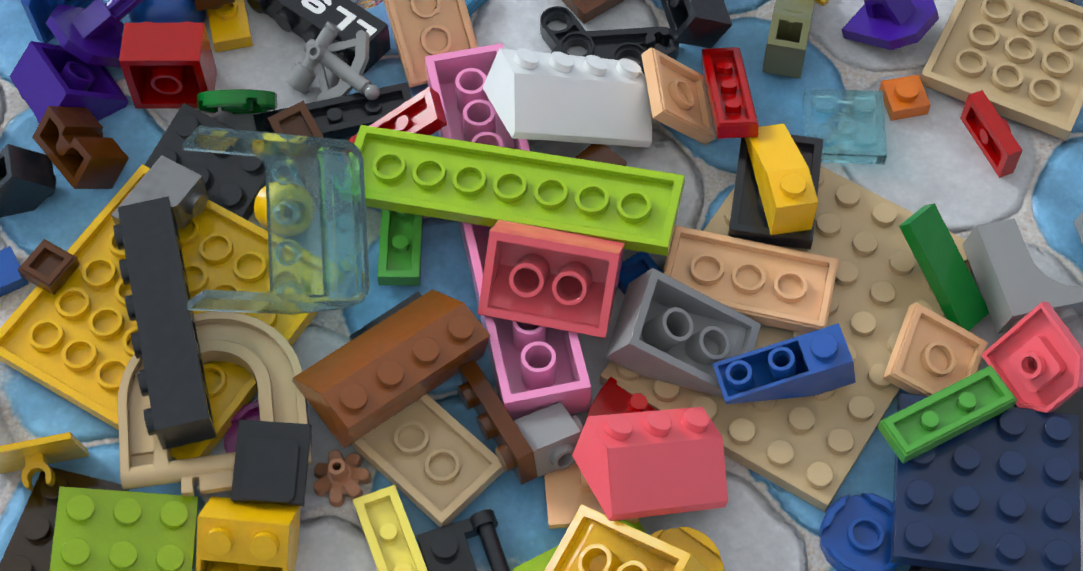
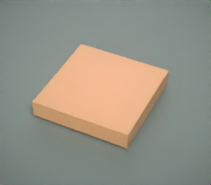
(678, 96)
(932, 353)

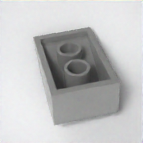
(677, 333)

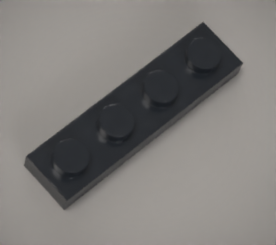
(345, 114)

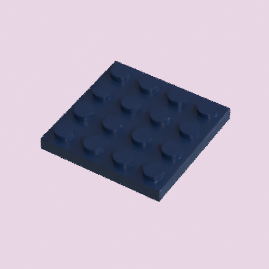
(992, 497)

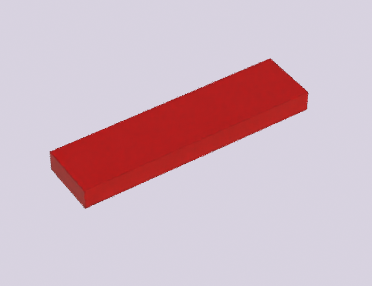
(729, 93)

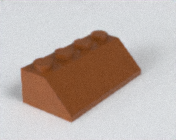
(392, 365)

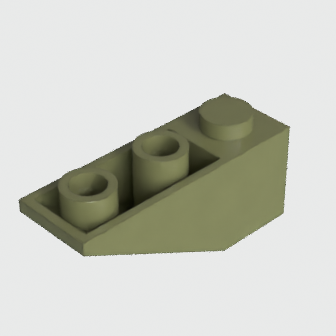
(788, 37)

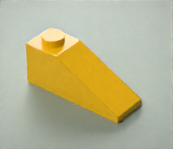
(782, 180)

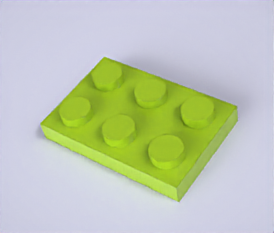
(123, 531)

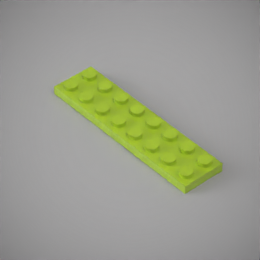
(519, 186)

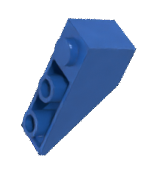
(788, 368)

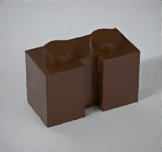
(78, 149)

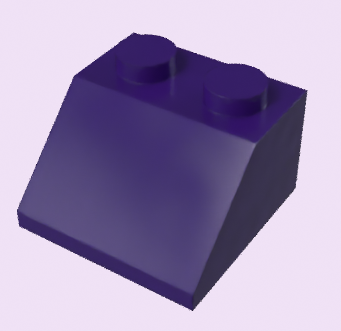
(55, 77)

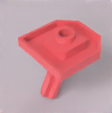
(1038, 360)

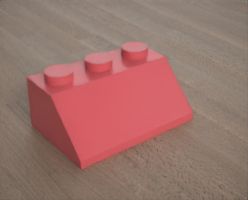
(550, 278)
(653, 462)

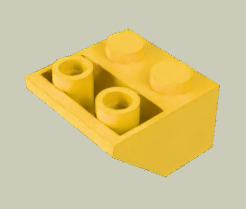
(247, 536)

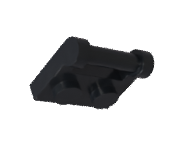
(448, 549)

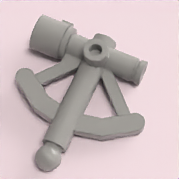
(321, 54)

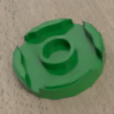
(237, 101)

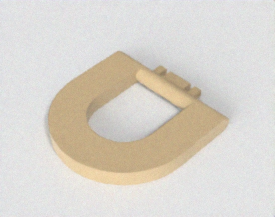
(221, 338)

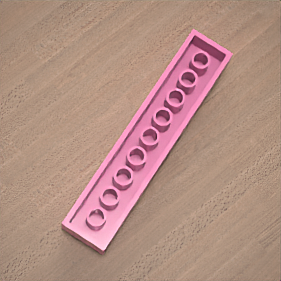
(528, 361)

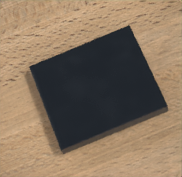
(271, 462)

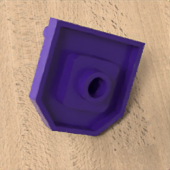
(891, 22)
(93, 31)

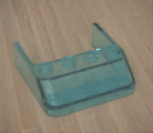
(311, 221)

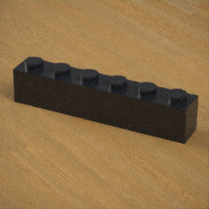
(166, 329)

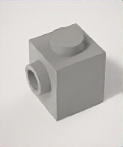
(551, 437)

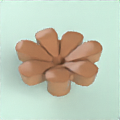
(340, 477)

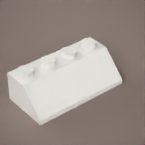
(570, 98)

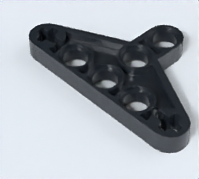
(604, 43)

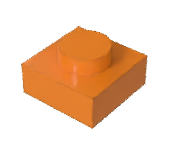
(904, 97)

